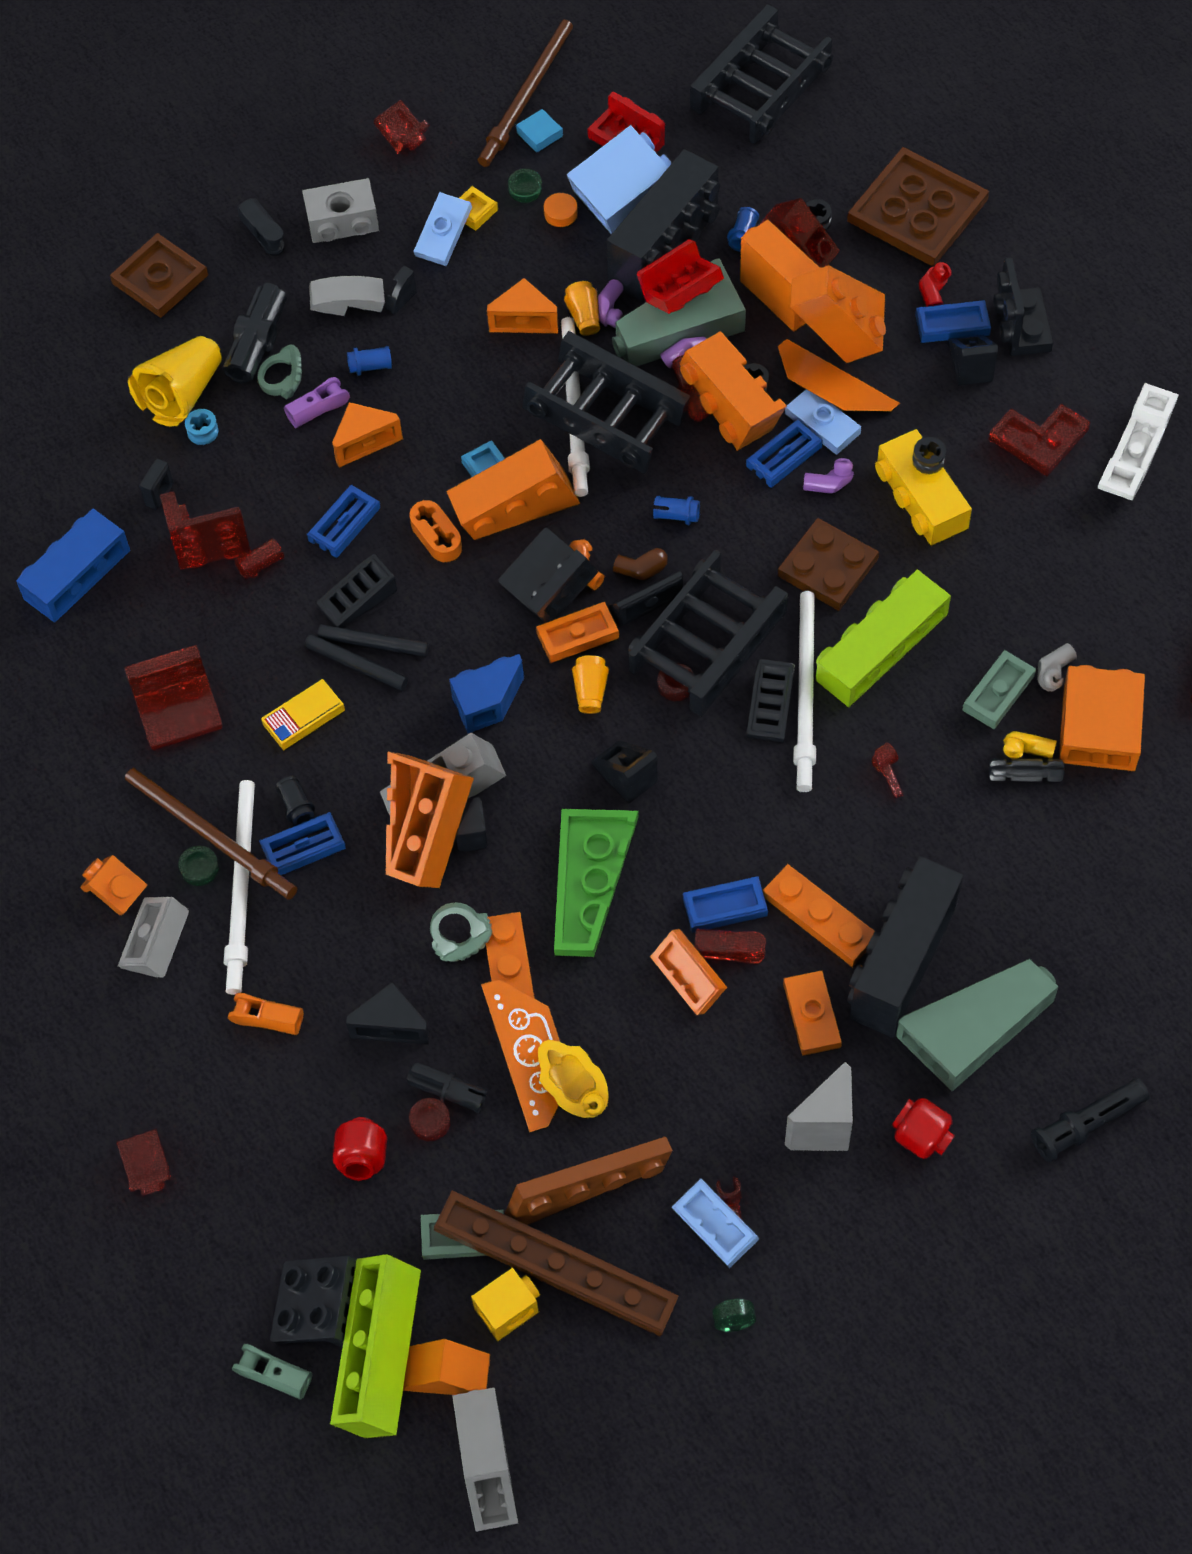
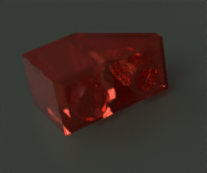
(804, 230)

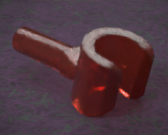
(882, 762)
(731, 1199)

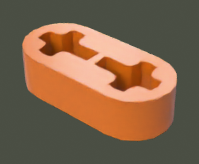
(441, 527)

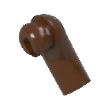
(644, 566)

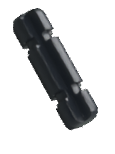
(1026, 769)

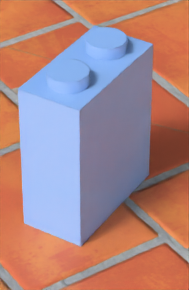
(618, 176)

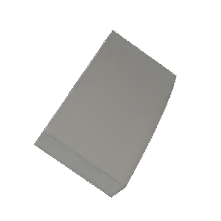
(337, 293)

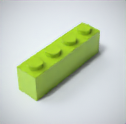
(882, 637)
(376, 1347)

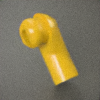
(1020, 742)

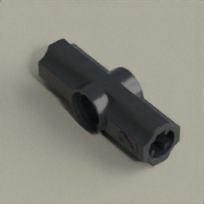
(254, 333)

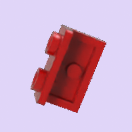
(620, 115)
(678, 277)

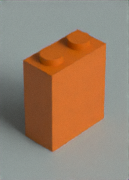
(768, 267)
(1102, 718)

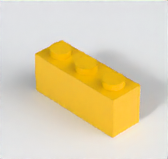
(930, 499)

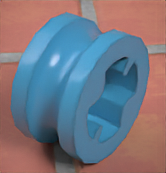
(205, 434)

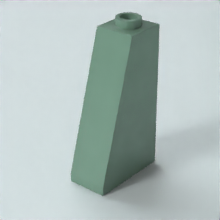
(650, 331)
(976, 1022)

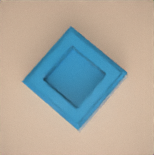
(539, 130)
(481, 458)

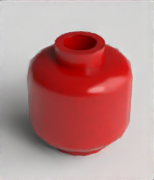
(923, 1128)
(359, 1148)

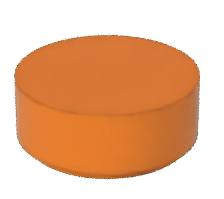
(560, 209)

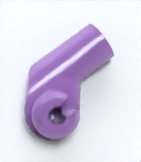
(606, 301)
(832, 481)

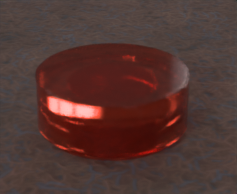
(671, 688)
(429, 1119)

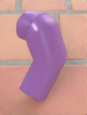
(679, 349)

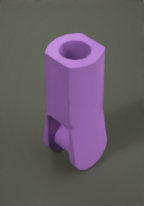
(320, 400)

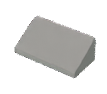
(154, 936)

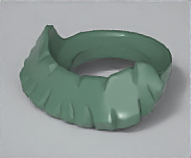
(291, 356)
(450, 950)

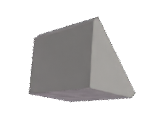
(824, 1117)

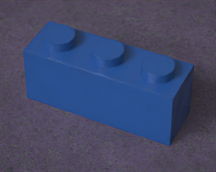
(73, 565)

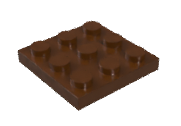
(918, 206)

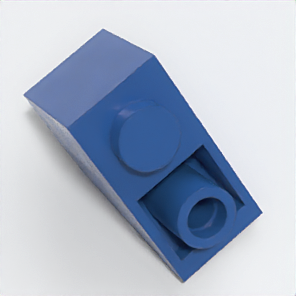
(487, 692)

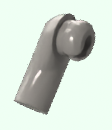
(1050, 667)

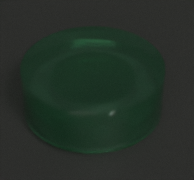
(525, 185)
(198, 865)
(734, 1315)

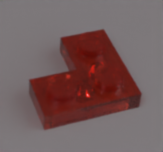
(1041, 445)

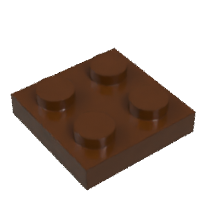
(159, 275)
(828, 564)

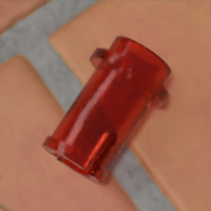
(259, 558)

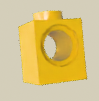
(506, 1303)

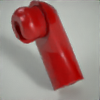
(933, 282)

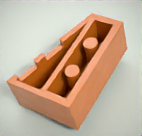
(841, 311)
(730, 391)

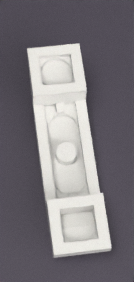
(1139, 442)

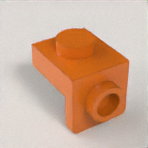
(113, 883)

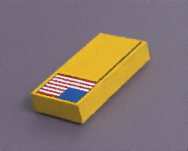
(303, 714)

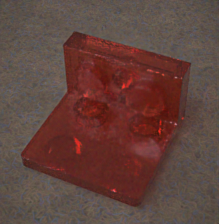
(206, 536)
(173, 697)

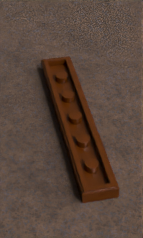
(556, 1263)

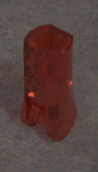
(730, 945)

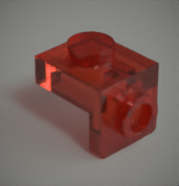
(401, 127)
(144, 1162)

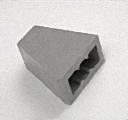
(484, 1459)

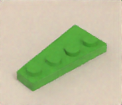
(588, 872)

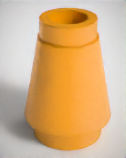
(583, 306)
(590, 682)

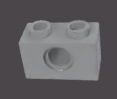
(340, 210)

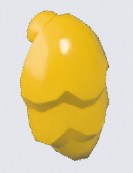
(572, 1079)

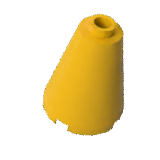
(175, 380)

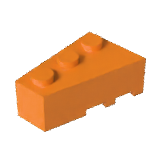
(513, 492)
(423, 818)

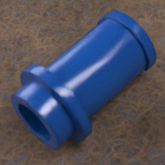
(746, 218)
(369, 360)
(679, 509)

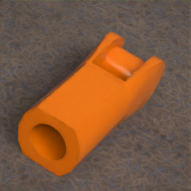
(270, 1016)

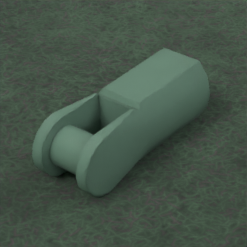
(277, 1373)

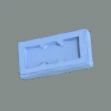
(442, 229)
(824, 420)
(715, 1223)

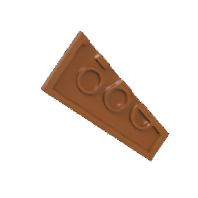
(578, 1183)

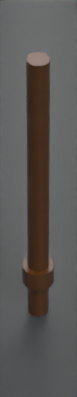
(499, 135)
(261, 870)

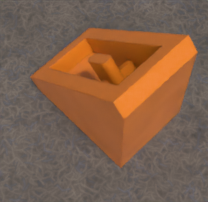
(522, 311)
(364, 432)
(446, 1368)

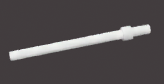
(578, 459)
(805, 751)
(236, 952)

